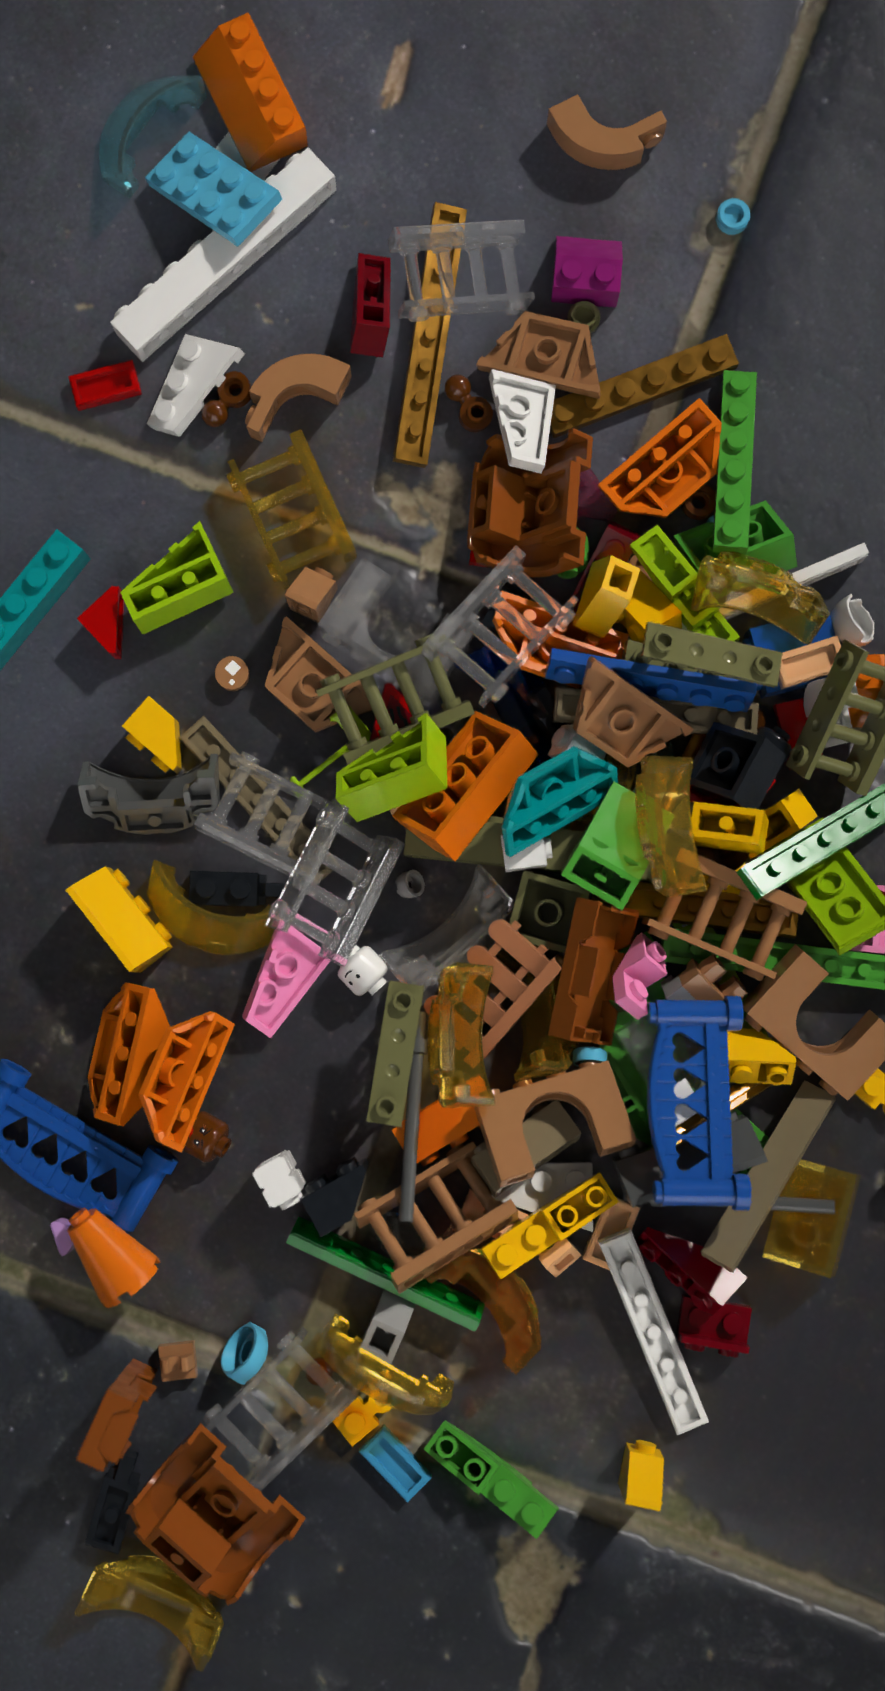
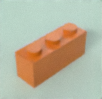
(439, 1128)

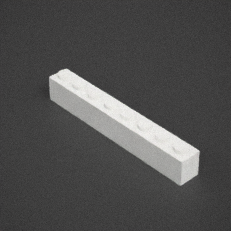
(217, 263)

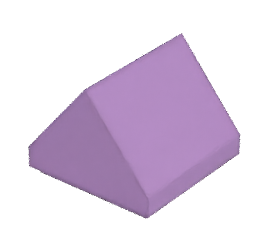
(61, 1236)

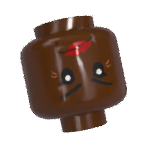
(208, 1138)

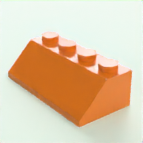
(250, 93)
(480, 773)

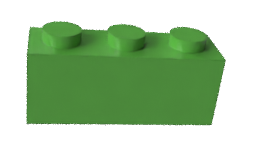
(767, 539)

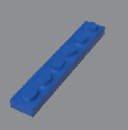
(658, 681)

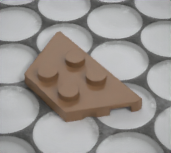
(547, 352)
(296, 675)
(622, 717)

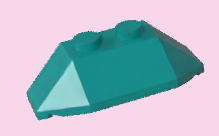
(554, 797)

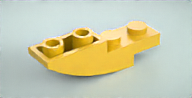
(549, 1225)

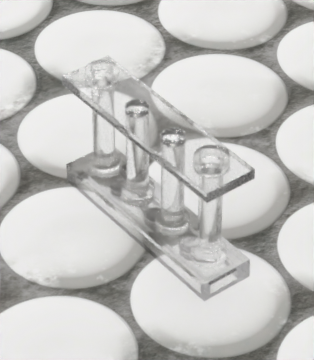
(473, 238)
(489, 595)
(246, 839)
(362, 897)
(289, 1443)

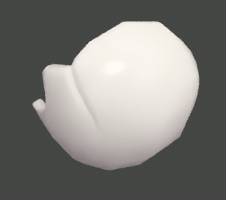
(852, 622)

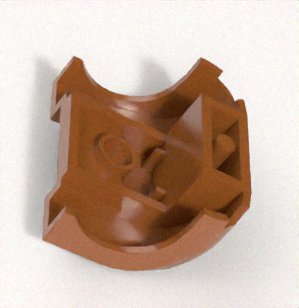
(529, 507)
(210, 1518)

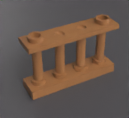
(719, 879)
(438, 1251)

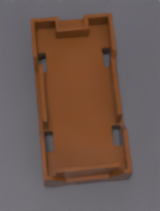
(586, 980)
(117, 1415)

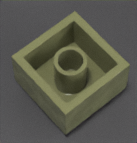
(546, 909)

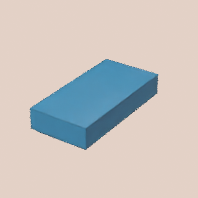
(395, 1463)

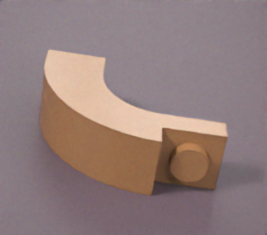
(600, 145)
(293, 377)

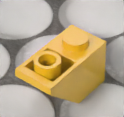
(605, 595)
(158, 732)
(758, 1059)

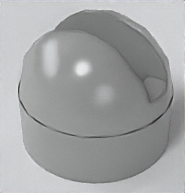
(417, 884)

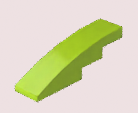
(677, 581)

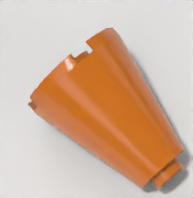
(110, 1256)

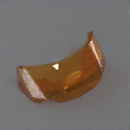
(506, 1299)

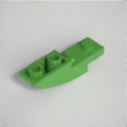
(492, 1477)

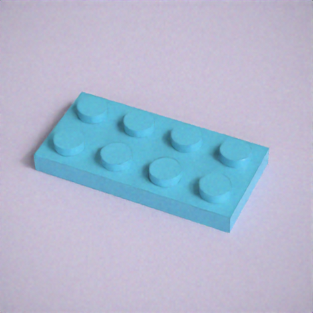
(213, 188)

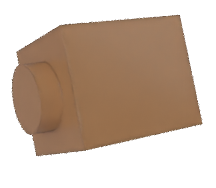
(311, 593)

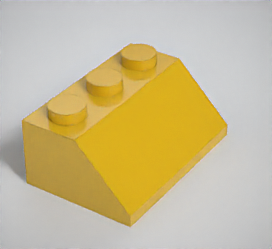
(121, 918)

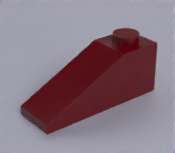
(371, 305)

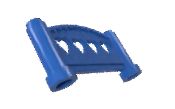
(136, 1175)
(712, 1179)

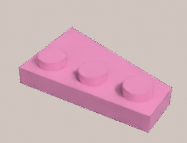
(283, 979)

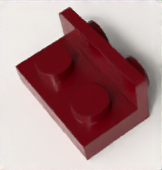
(723, 1331)

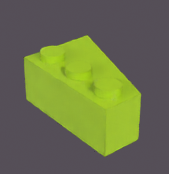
(177, 584)
(396, 774)

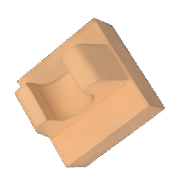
(559, 1257)

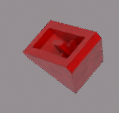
(105, 621)

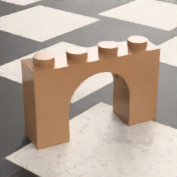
(775, 1007)
(588, 1089)

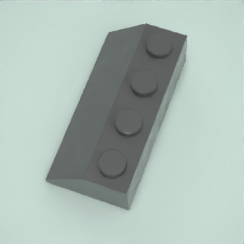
(639, 1167)

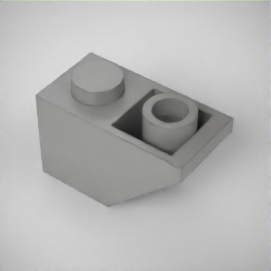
(387, 1326)

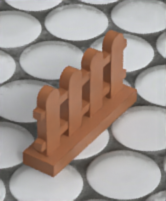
(509, 983)

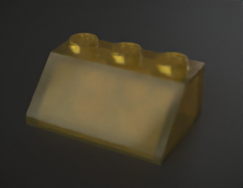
(813, 1239)

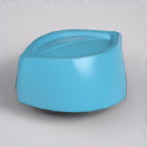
(244, 1353)

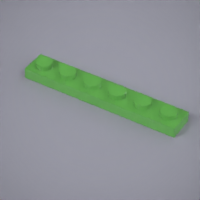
(735, 462)

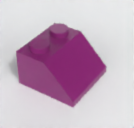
(587, 271)

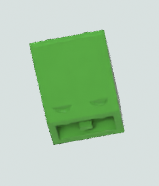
(609, 852)

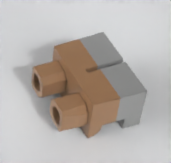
(700, 983)

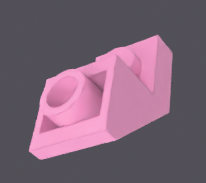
(637, 971)

